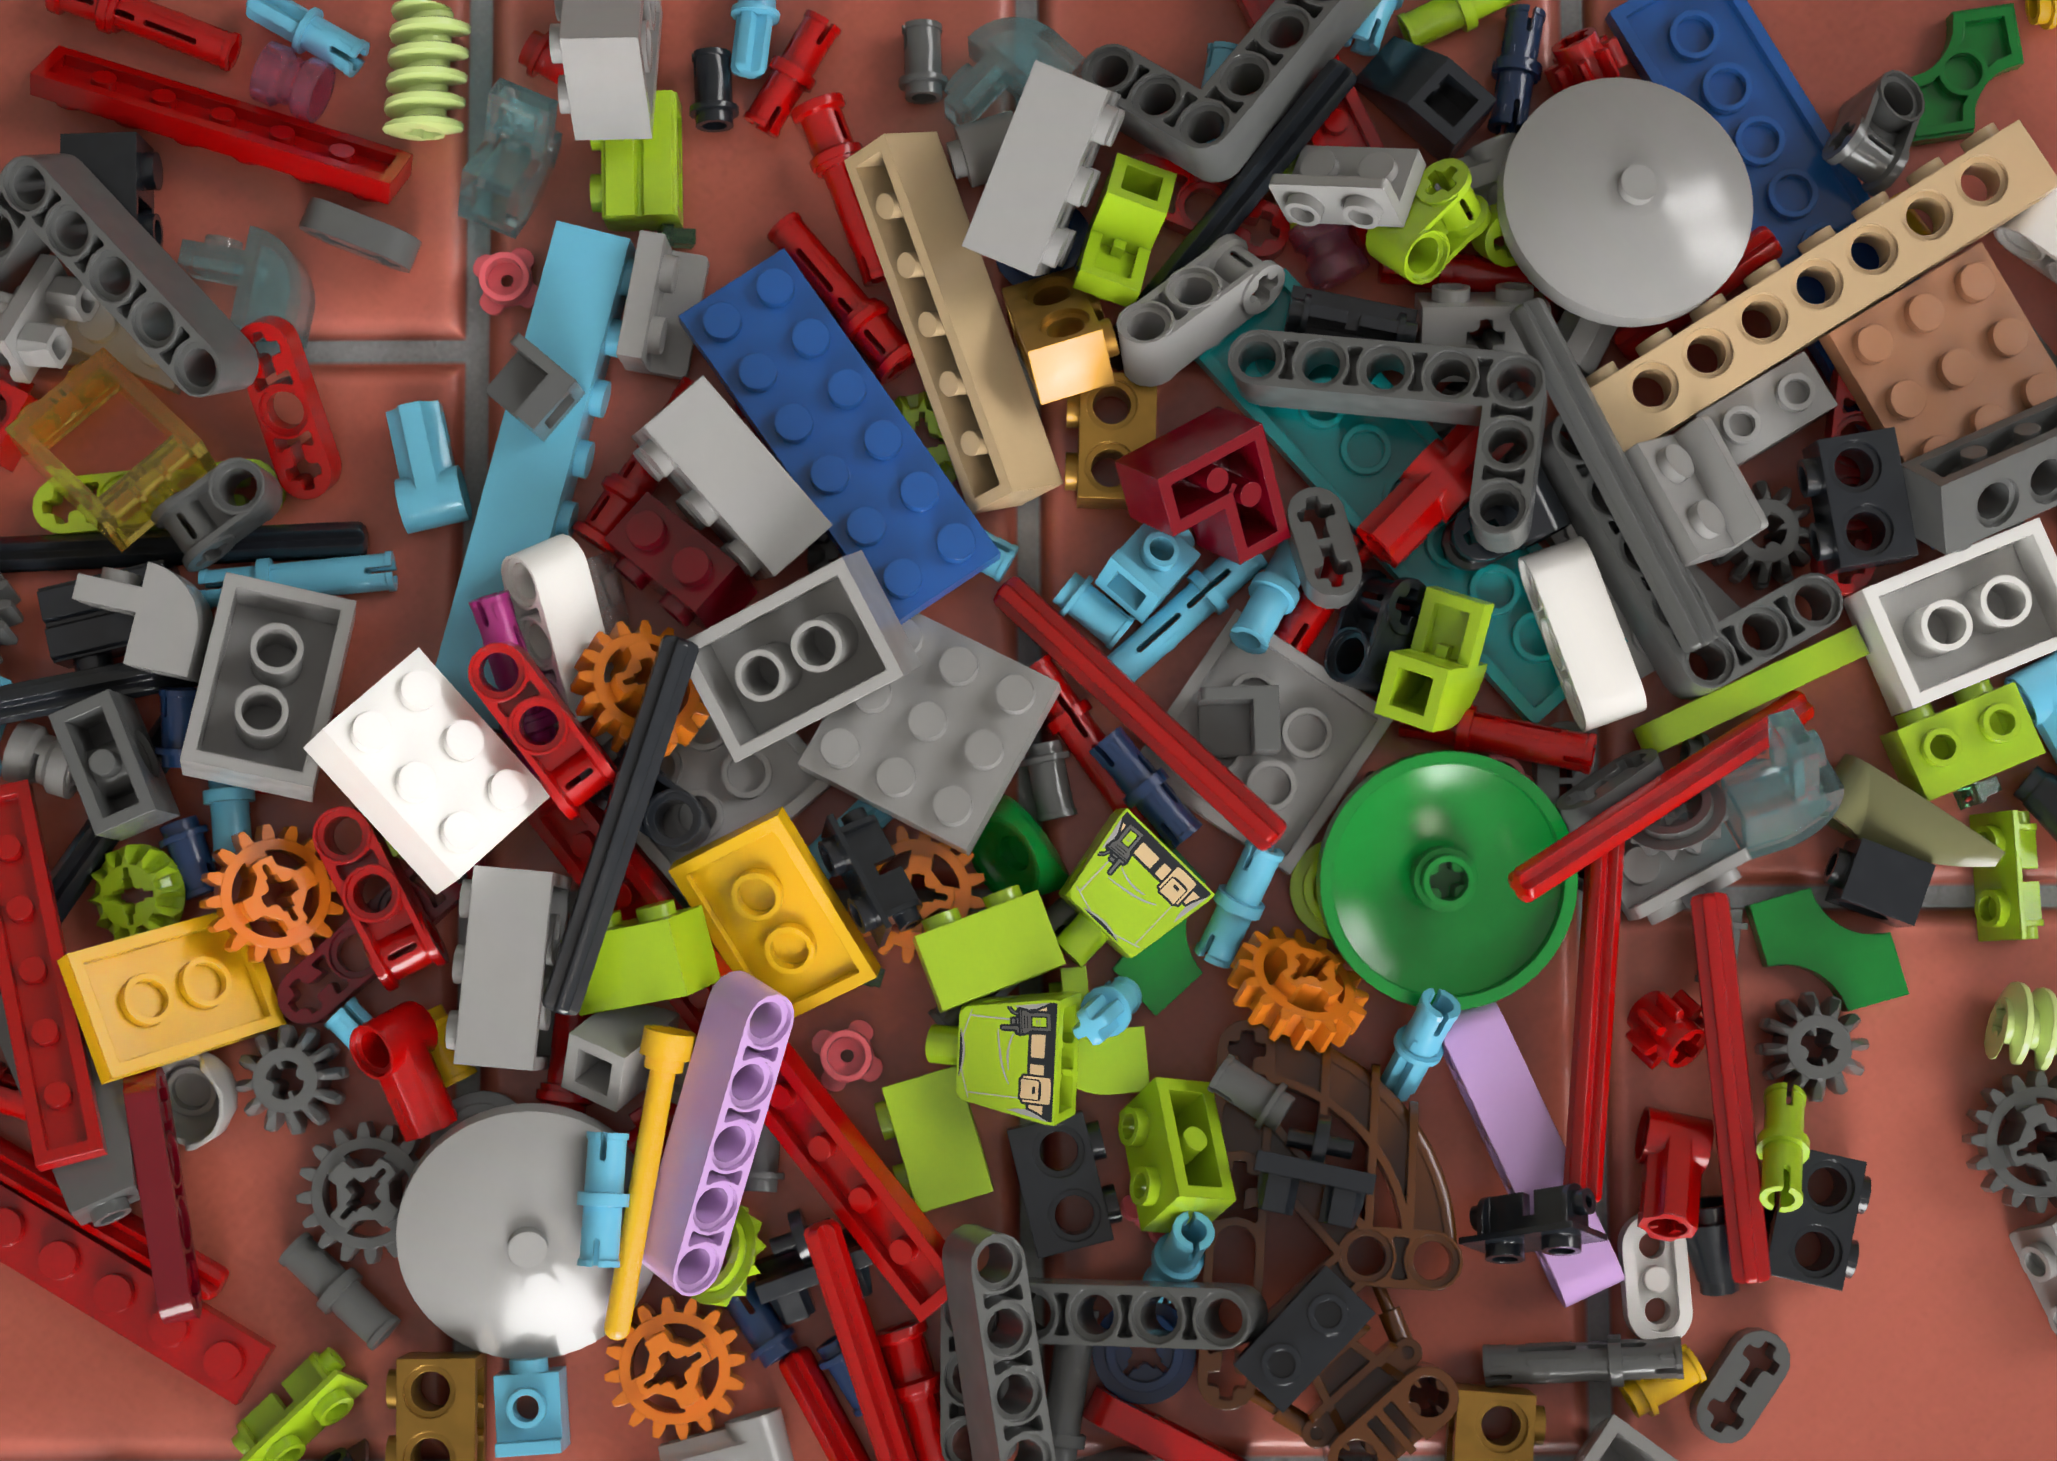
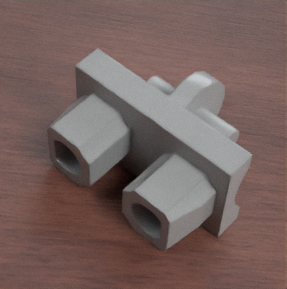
(36, 318)

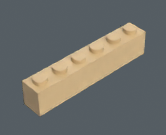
(953, 321)

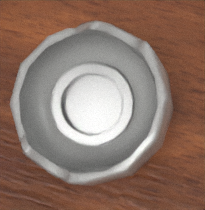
(201, 1098)

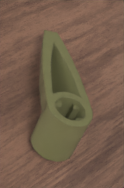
(1900, 819)

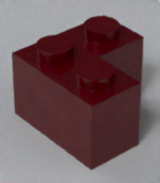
(1212, 479)

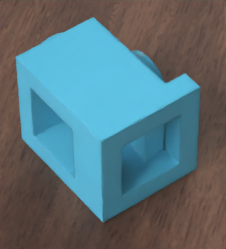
(1147, 569)
(550, 1428)

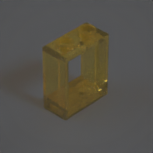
(127, 506)

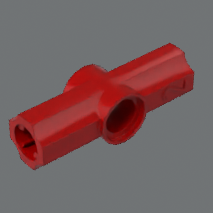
(1429, 492)

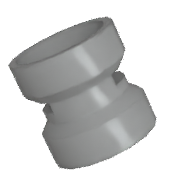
(39, 758)

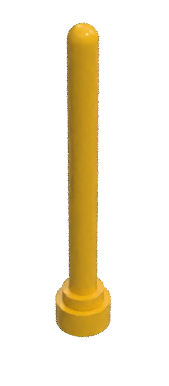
(665, 1054)

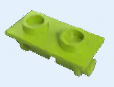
(2003, 902)
(319, 1399)

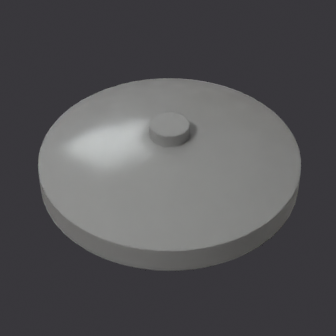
(1624, 202)
(497, 1233)

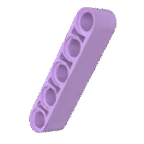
(716, 1130)
(1521, 1138)

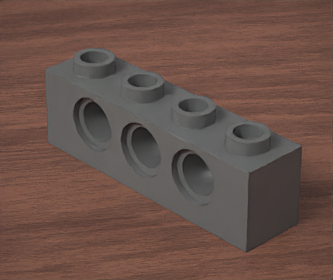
(1985, 480)

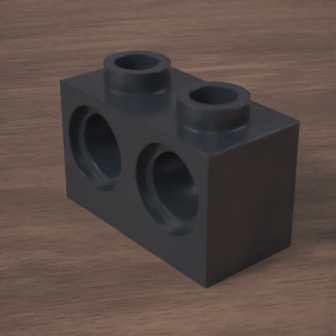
(1877, 501)
(1047, 1186)
(1830, 1220)
(1303, 1338)

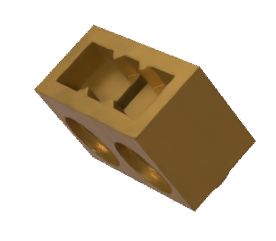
(1061, 335)
(1104, 440)
(456, 1424)
(1464, 1430)

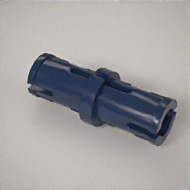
(1516, 68)
(1145, 788)

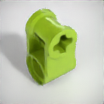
(1435, 225)

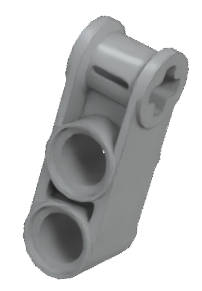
(1195, 310)

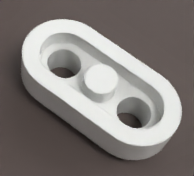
(1657, 1276)

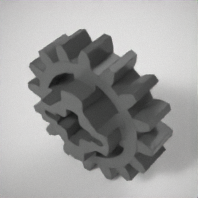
(2022, 1118)
(346, 1174)

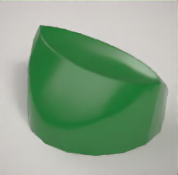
(1017, 852)

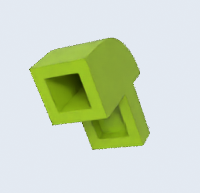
(1124, 230)
(1442, 670)
(1117, 1063)

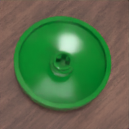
(1421, 879)

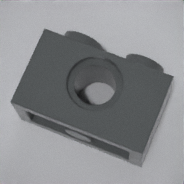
(114, 765)

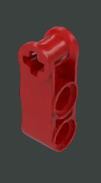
(553, 761)
(397, 925)

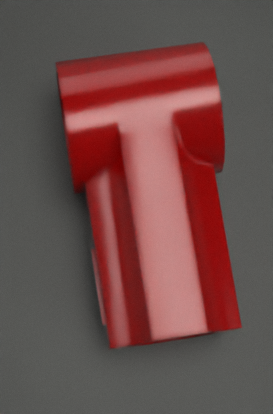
(399, 1055)
(1673, 1159)

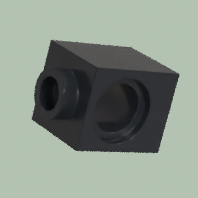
(1877, 882)

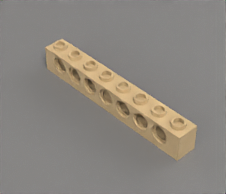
(2014, 181)

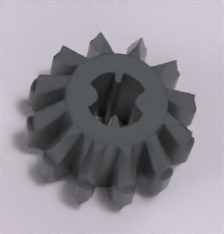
(1783, 550)
(1830, 1035)
(272, 1090)

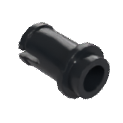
(713, 90)

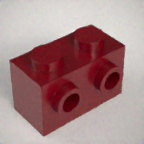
(679, 564)

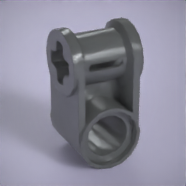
(1877, 131)
(206, 517)

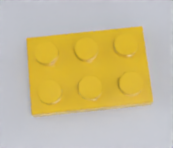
(776, 912)
(167, 997)

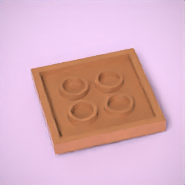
(1943, 356)

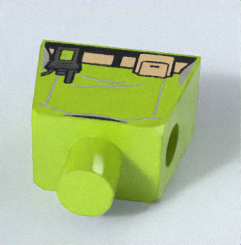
(1126, 891)
(1014, 1054)

